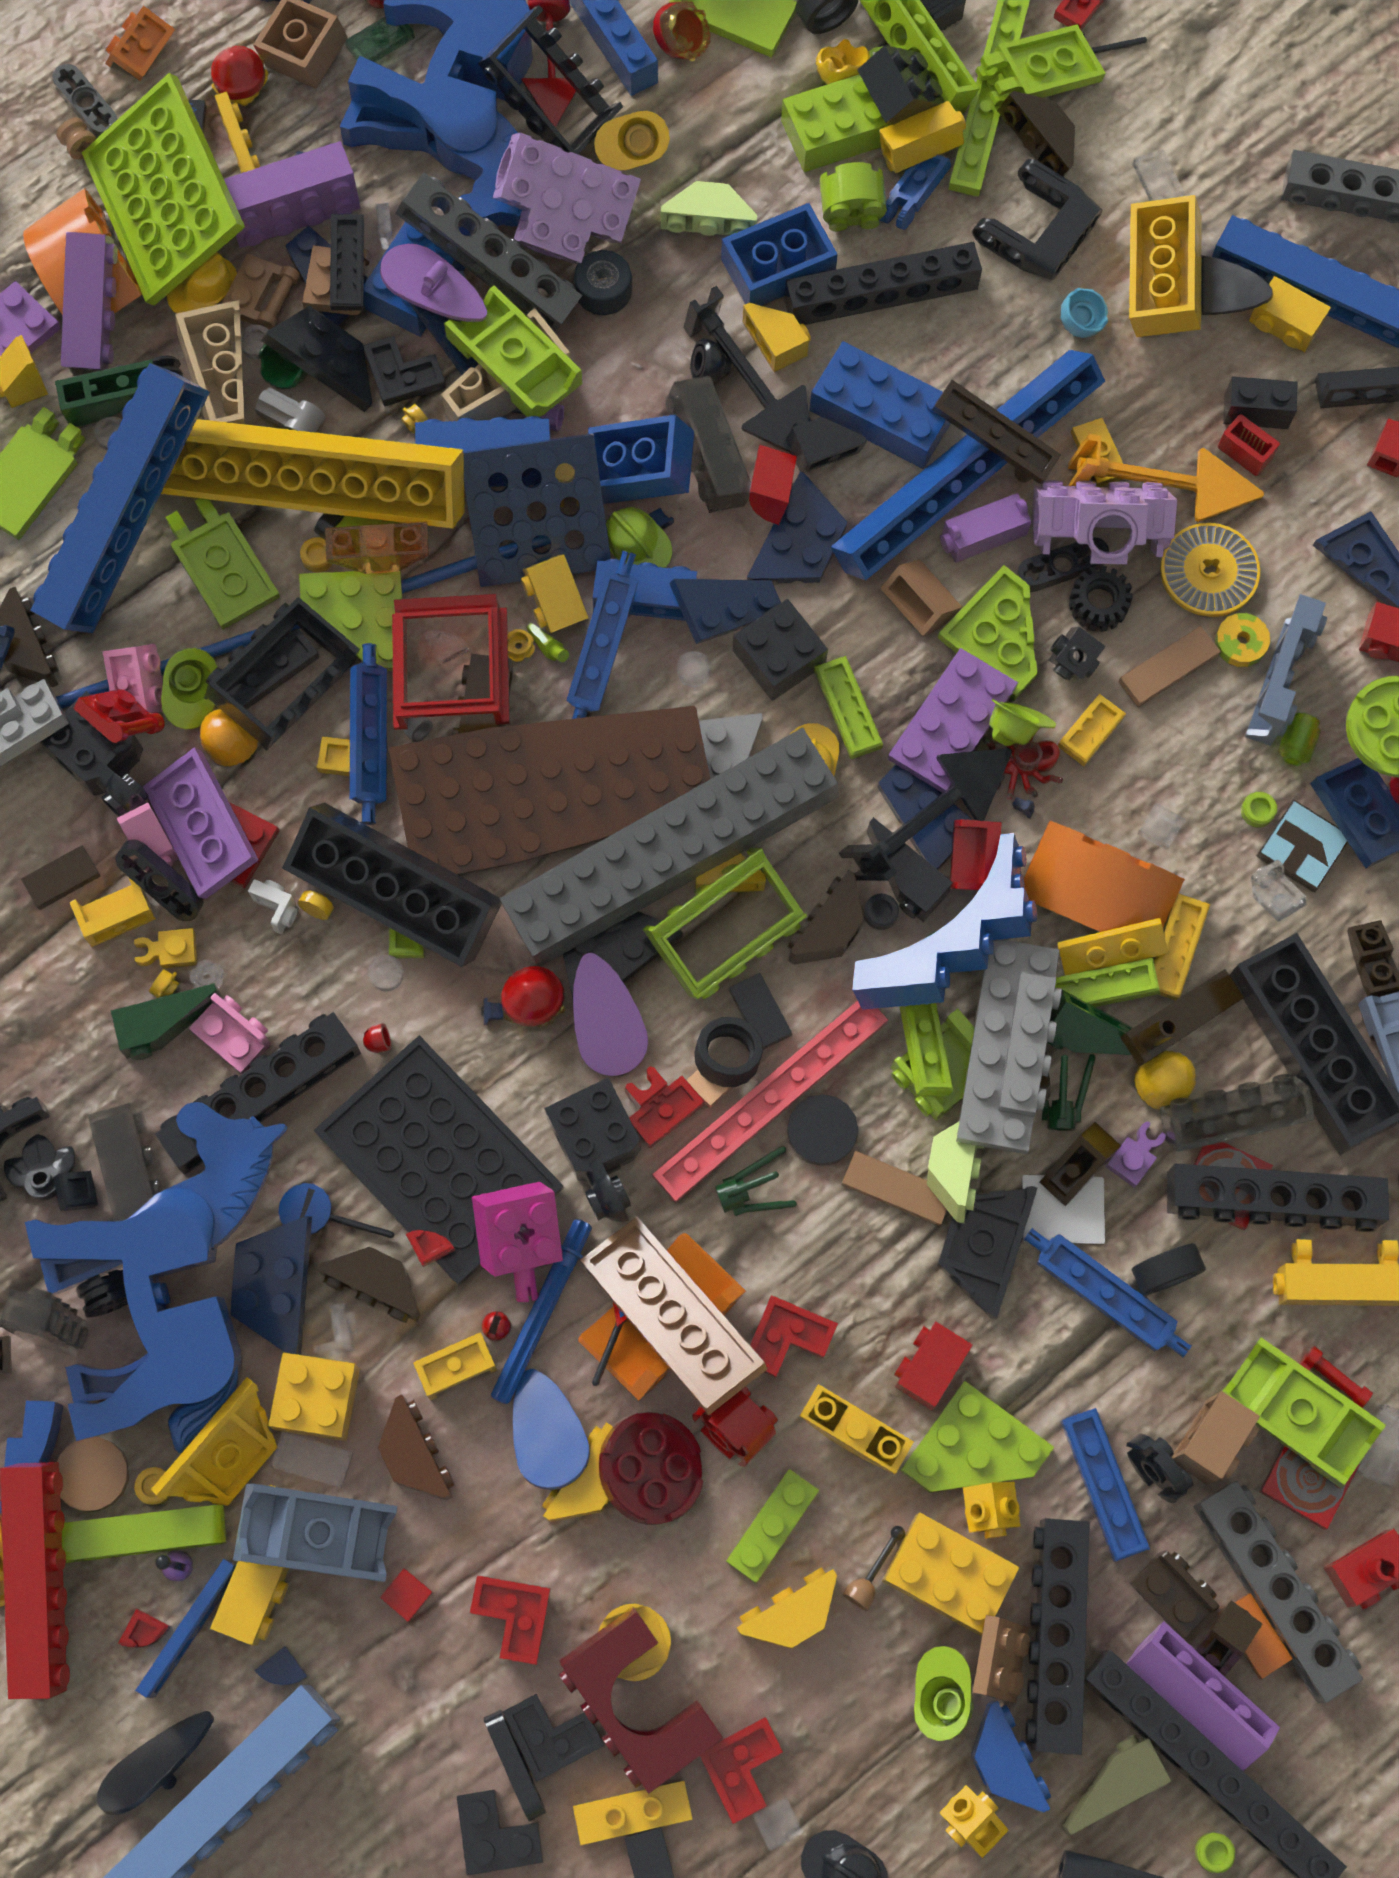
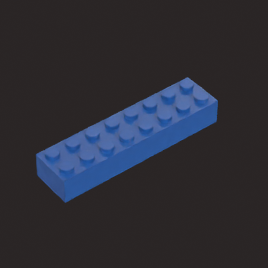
(119, 499)

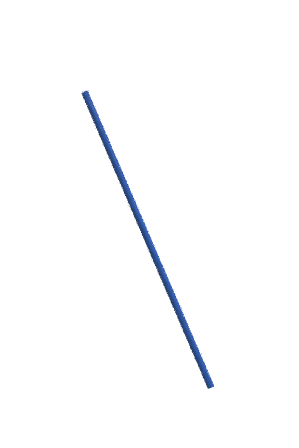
(408, 584)

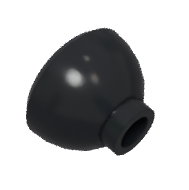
(709, 360)

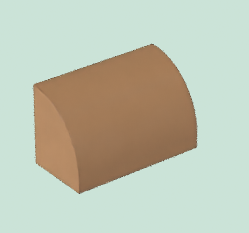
(920, 597)

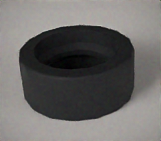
(824, 15)
(736, 1029)
(1168, 1269)

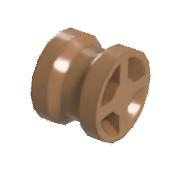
(75, 136)

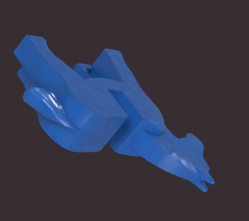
(456, 106)
(189, 1347)

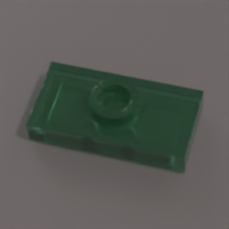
(379, 40)

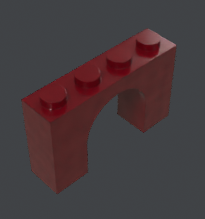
(651, 1753)

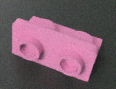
(136, 672)
(230, 1033)

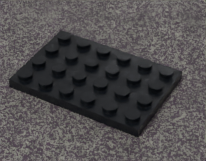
(428, 1148)

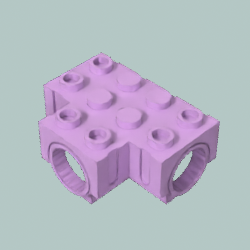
(562, 198)
(1080, 508)

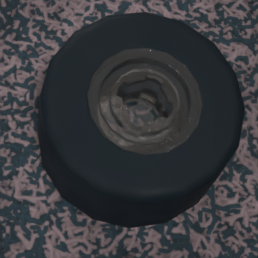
(603, 282)

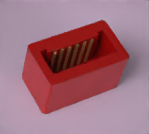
(1248, 445)

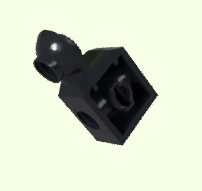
(98, 762)
(597, 1143)

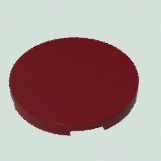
(651, 1468)

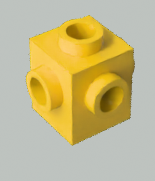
(991, 1508)
(973, 1821)

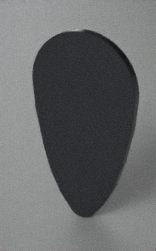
(1230, 288)
(152, 1765)

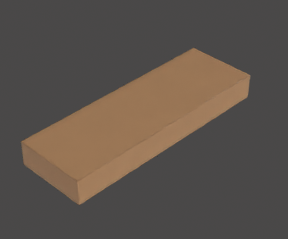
(1169, 666)
(893, 1188)

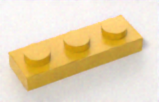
(238, 138)

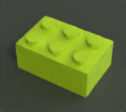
(832, 123)

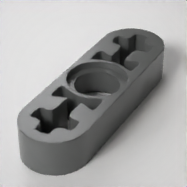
(83, 89)

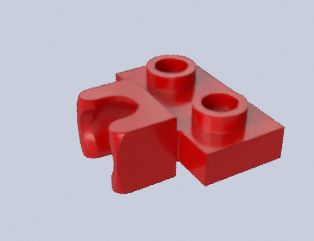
(661, 1106)

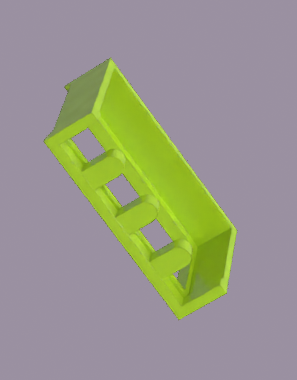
(705, 897)

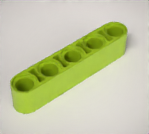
(144, 1533)

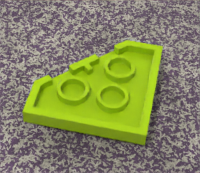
(356, 606)
(998, 628)
(975, 1446)

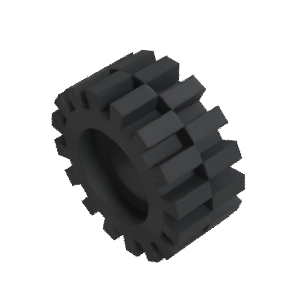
(1105, 581)

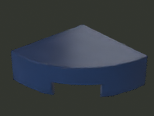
(282, 1669)

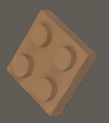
(1001, 1659)

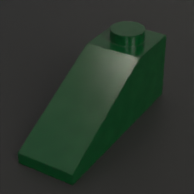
(98, 394)
(157, 1022)
(1087, 1028)

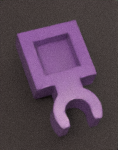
(1134, 1158)

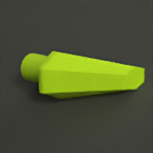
(548, 645)

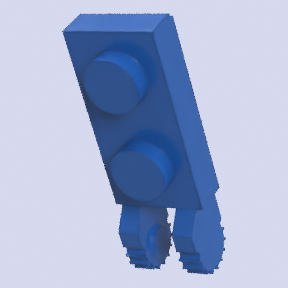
(915, 189)

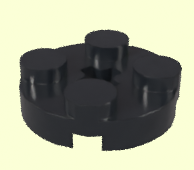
(1155, 1464)

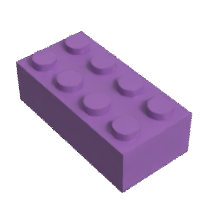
(293, 193)

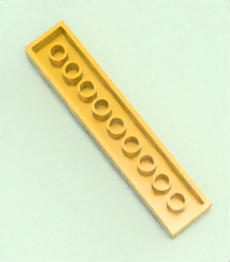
(321, 473)

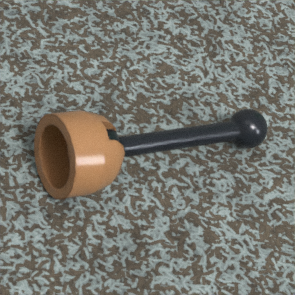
(861, 1591)

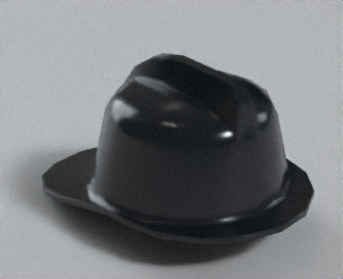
(839, 1856)

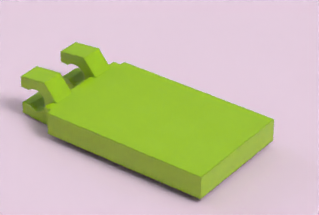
(749, 22)
(1042, 64)
(34, 470)
(222, 565)

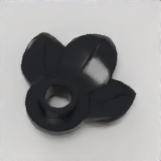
(39, 1162)

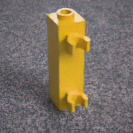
(1338, 1283)

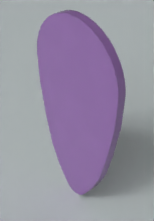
(431, 283)
(606, 1019)

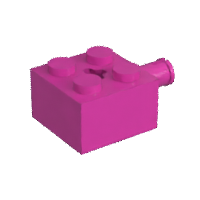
(518, 1233)

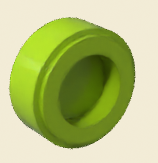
(1259, 809)
(1215, 1852)

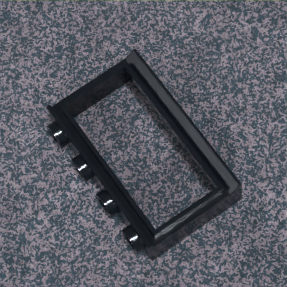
(567, 65)
(262, 642)

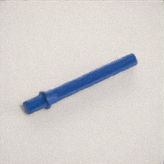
(541, 1312)

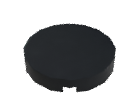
(822, 1130)

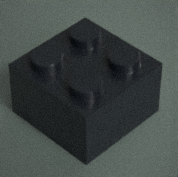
(900, 83)
(779, 649)

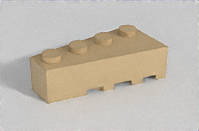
(479, 394)

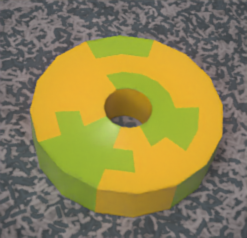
(1244, 626)

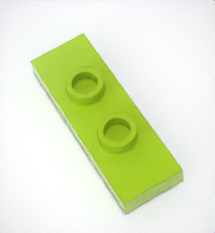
(848, 707)
(1112, 983)

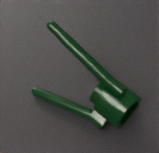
(1061, 1114)
(734, 1192)

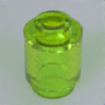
(1300, 739)

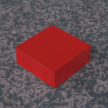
(406, 1595)

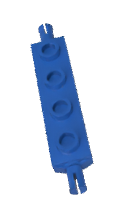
(603, 638)
(368, 734)
(1107, 1292)

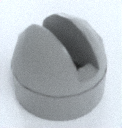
(418, 728)

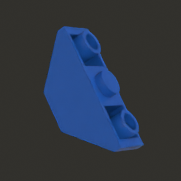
(1005, 1761)

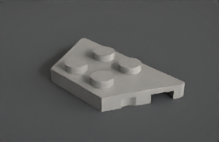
(729, 740)

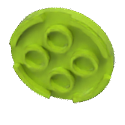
(1374, 725)

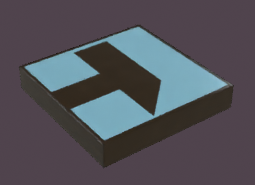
(1304, 845)

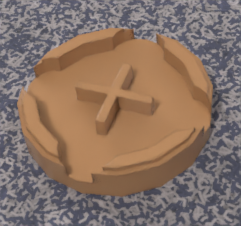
(93, 1474)

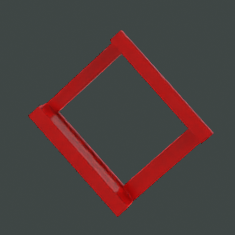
(451, 606)

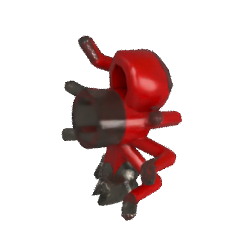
(1029, 761)

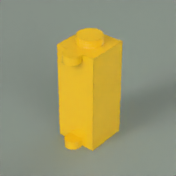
(922, 136)

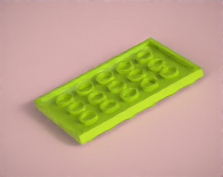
(162, 189)

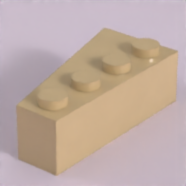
(214, 358)

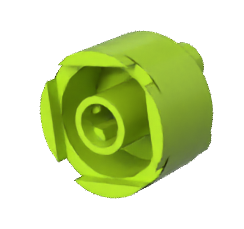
(853, 196)

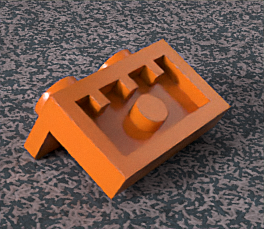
(140, 44)

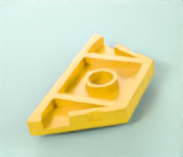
(222, 1453)

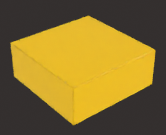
(334, 756)

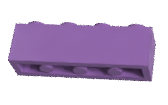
(88, 301)
(1203, 1696)

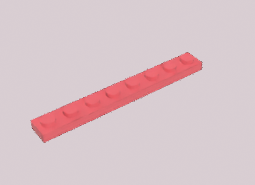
(768, 1100)

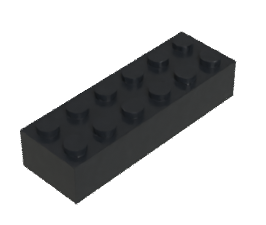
(392, 884)
(1318, 1043)

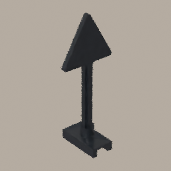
(779, 415)
(973, 779)

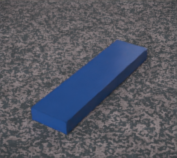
(1105, 1485)
(186, 1631)

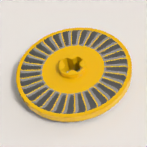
(1211, 593)

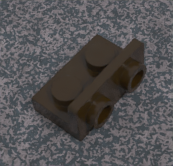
(1175, 1592)

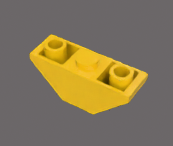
(856, 1430)
(586, 1493)
(794, 1614)

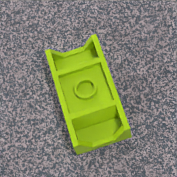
(516, 355)
(1304, 1412)

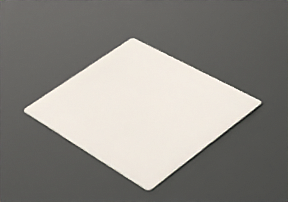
(1078, 1221)

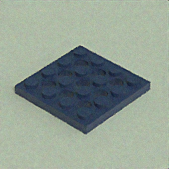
(512, 462)

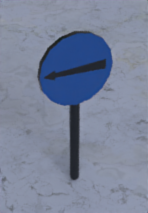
(313, 1201)

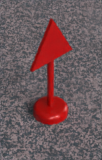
(551, 93)

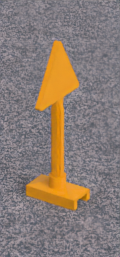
(1216, 484)

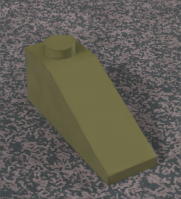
(1120, 1781)

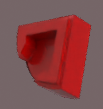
(429, 1246)
(143, 1630)

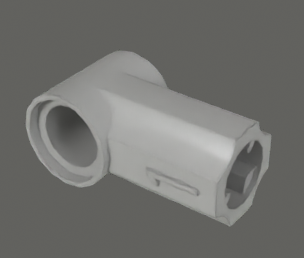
(288, 412)

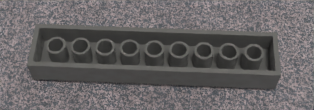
(670, 847)

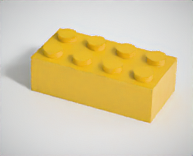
(1165, 266)

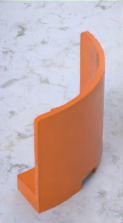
(47, 242)
(1097, 882)
(632, 1358)

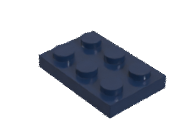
(1361, 810)

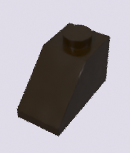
(1080, 1163)
(1228, 1637)

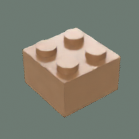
(300, 41)
(1216, 1438)

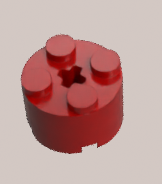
(738, 1427)

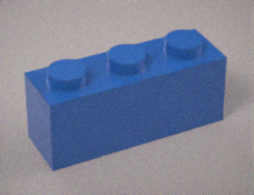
(653, 592)

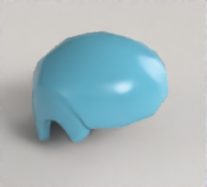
(1084, 313)

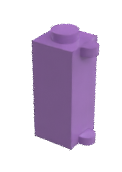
(985, 527)

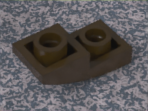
(1373, 958)

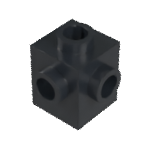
(1086, 650)

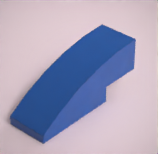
(39, 1434)

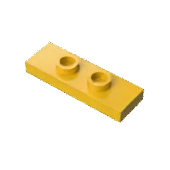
(1181, 938)
(1113, 947)
(632, 1812)

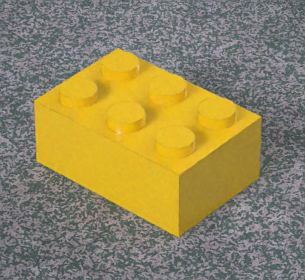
(950, 1573)

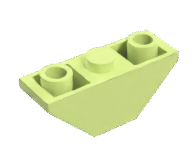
(707, 210)
(951, 1171)

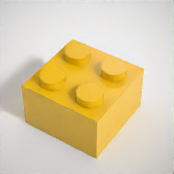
(314, 1396)

